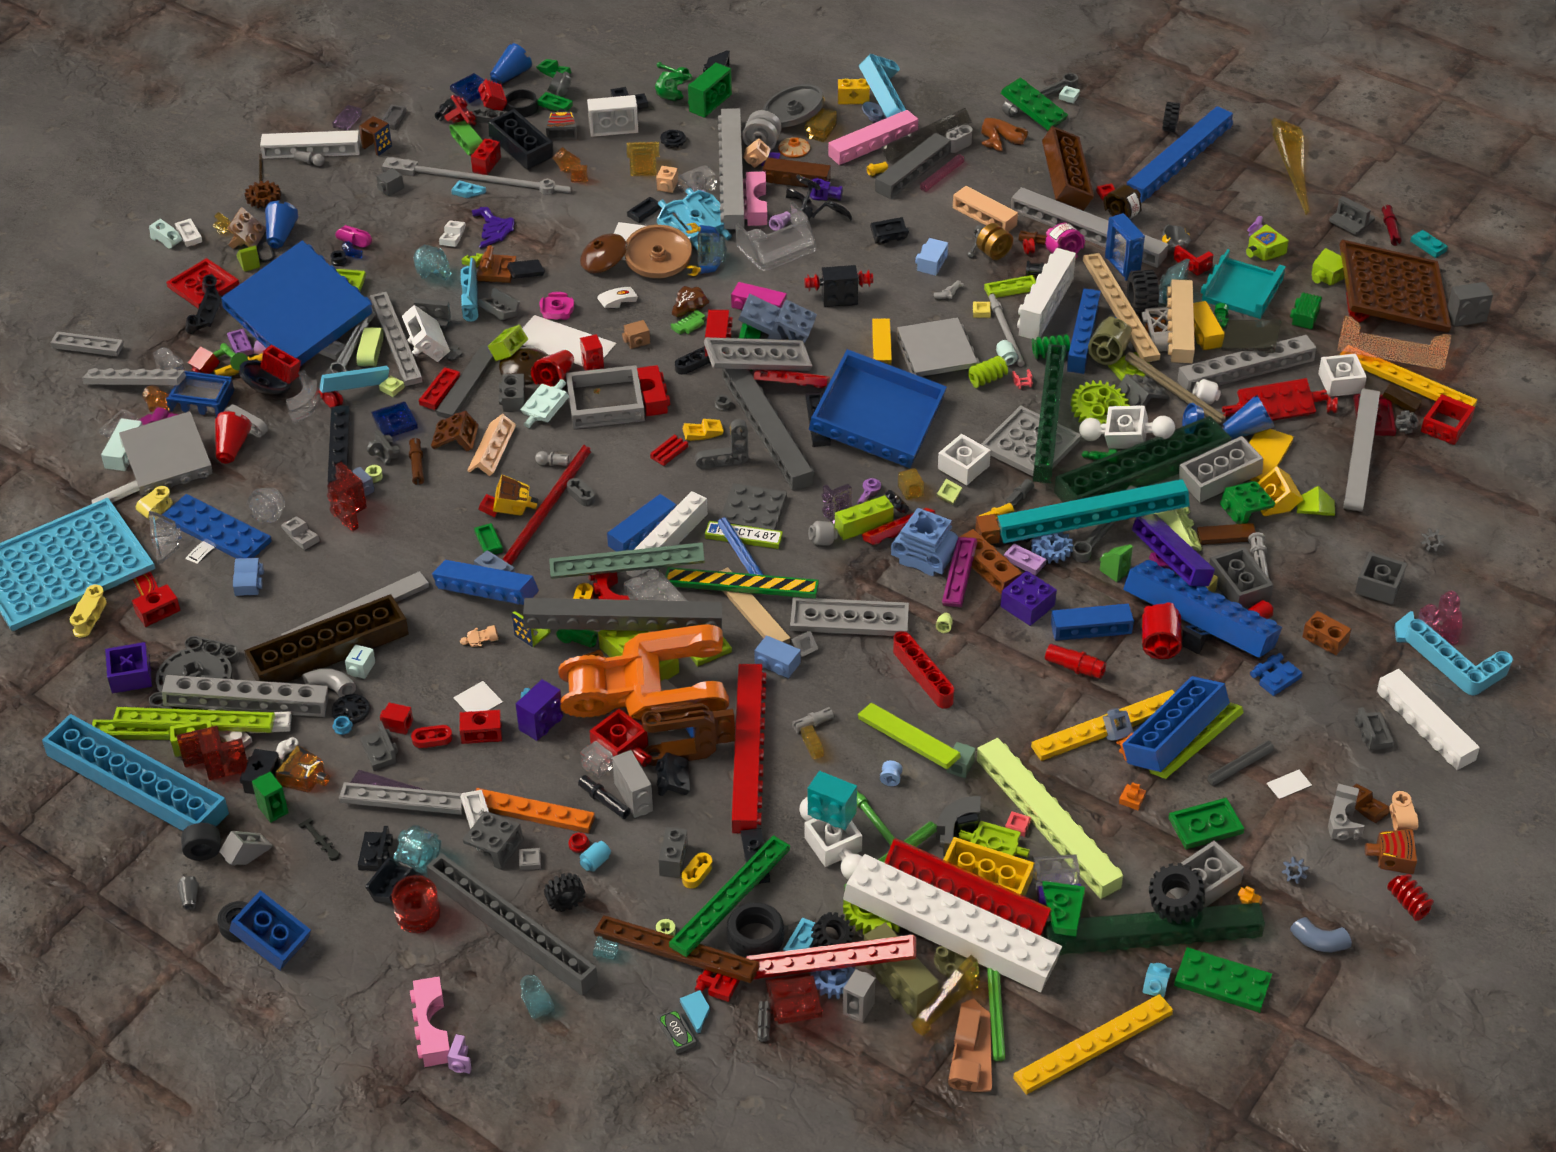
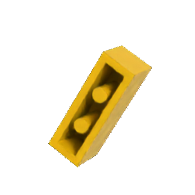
(1206, 327)

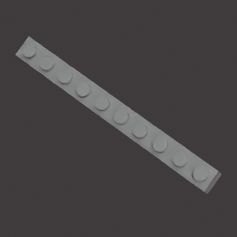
(1090, 226)

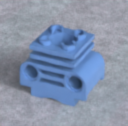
(925, 542)

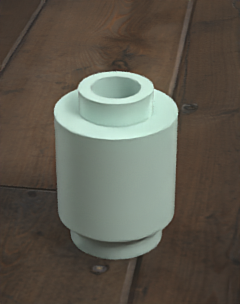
(1007, 352)

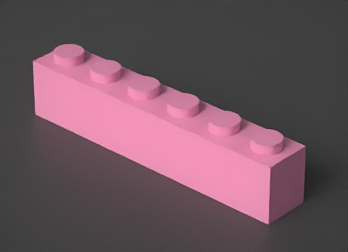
(872, 137)

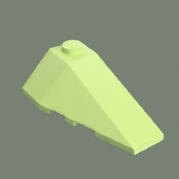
(1181, 524)

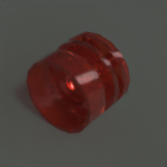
(416, 904)

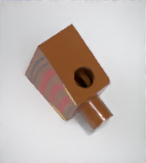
(1394, 851)

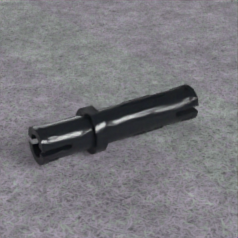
(598, 792)

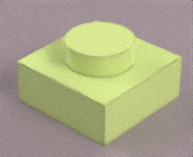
(391, 386)
(949, 491)

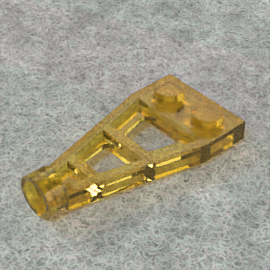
(967, 979)

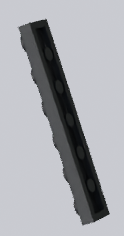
(338, 439)

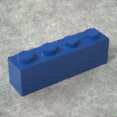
(640, 524)
(1092, 622)

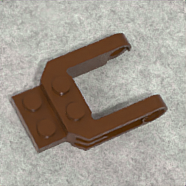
(708, 730)

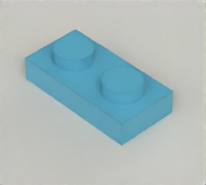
(801, 936)

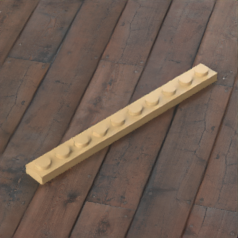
(1121, 307)

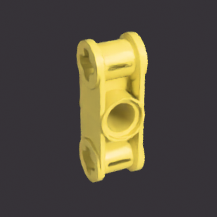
(88, 611)

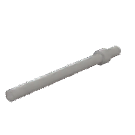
(997, 309)

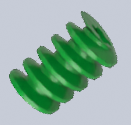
(1040, 345)

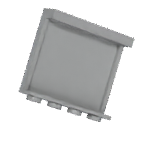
(936, 347)
(166, 453)

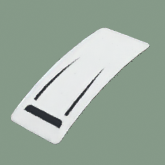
(199, 552)

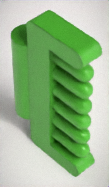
(690, 324)

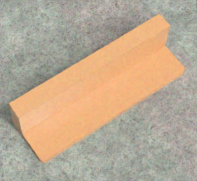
(493, 445)

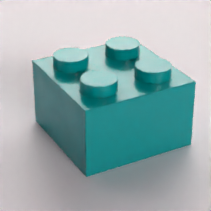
(832, 800)

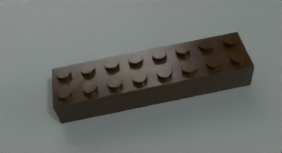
(327, 641)

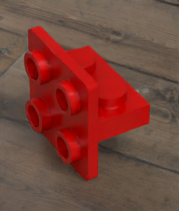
(461, 112)

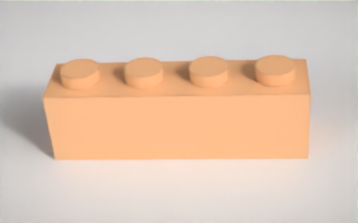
(984, 209)

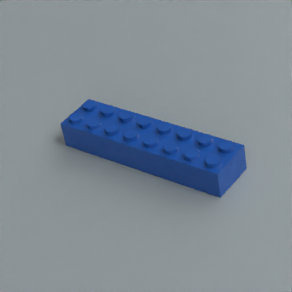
(1204, 608)

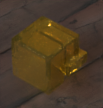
(643, 158)

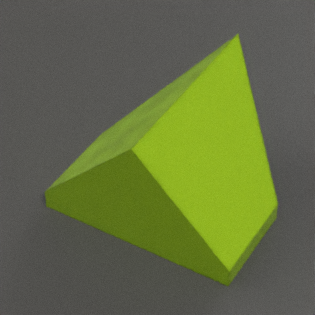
(1317, 503)

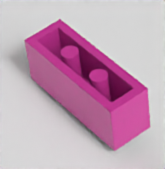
(742, 290)

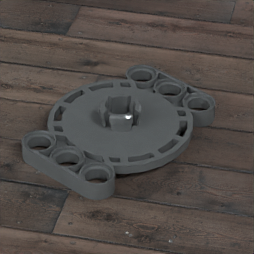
(196, 663)

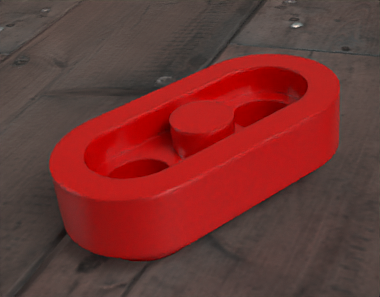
(431, 736)

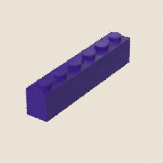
(1173, 550)

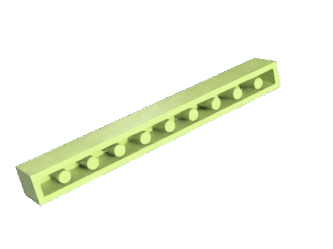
(1049, 817)

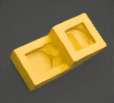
(707, 429)

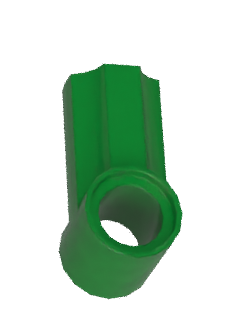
(583, 637)

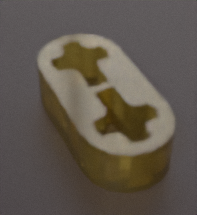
(812, 742)

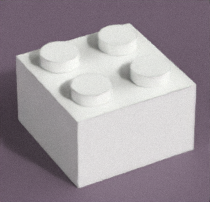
(1342, 375)
(964, 459)

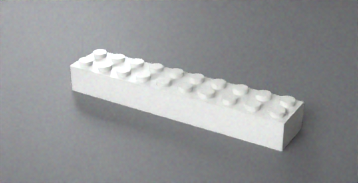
(952, 922)

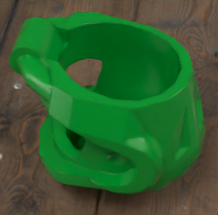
(667, 85)

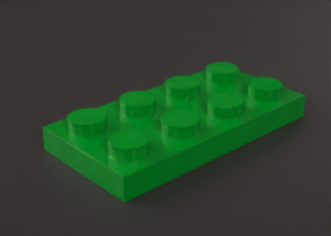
(1034, 103)
(1223, 979)

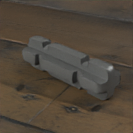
(764, 1021)

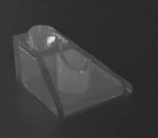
(164, 536)

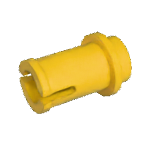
(877, 168)

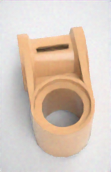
(1403, 812)

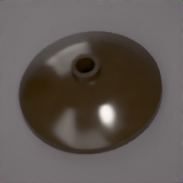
(521, 362)

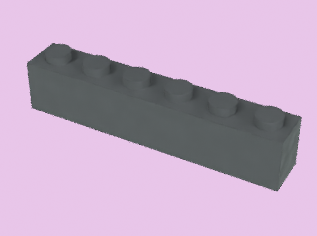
(912, 165)

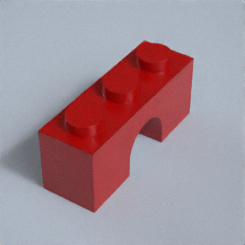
(653, 390)

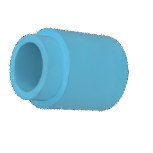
(595, 856)

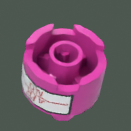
(1064, 237)

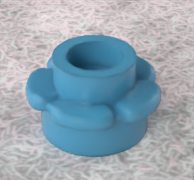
(342, 725)

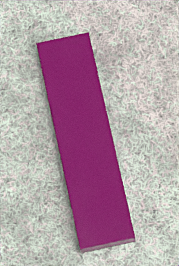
(959, 572)

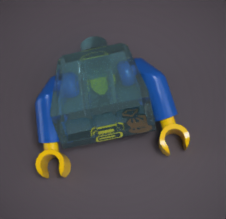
(710, 249)

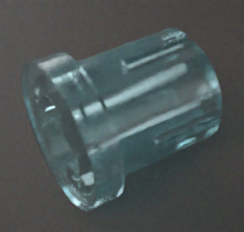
(605, 948)

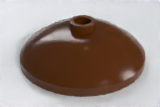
(603, 253)

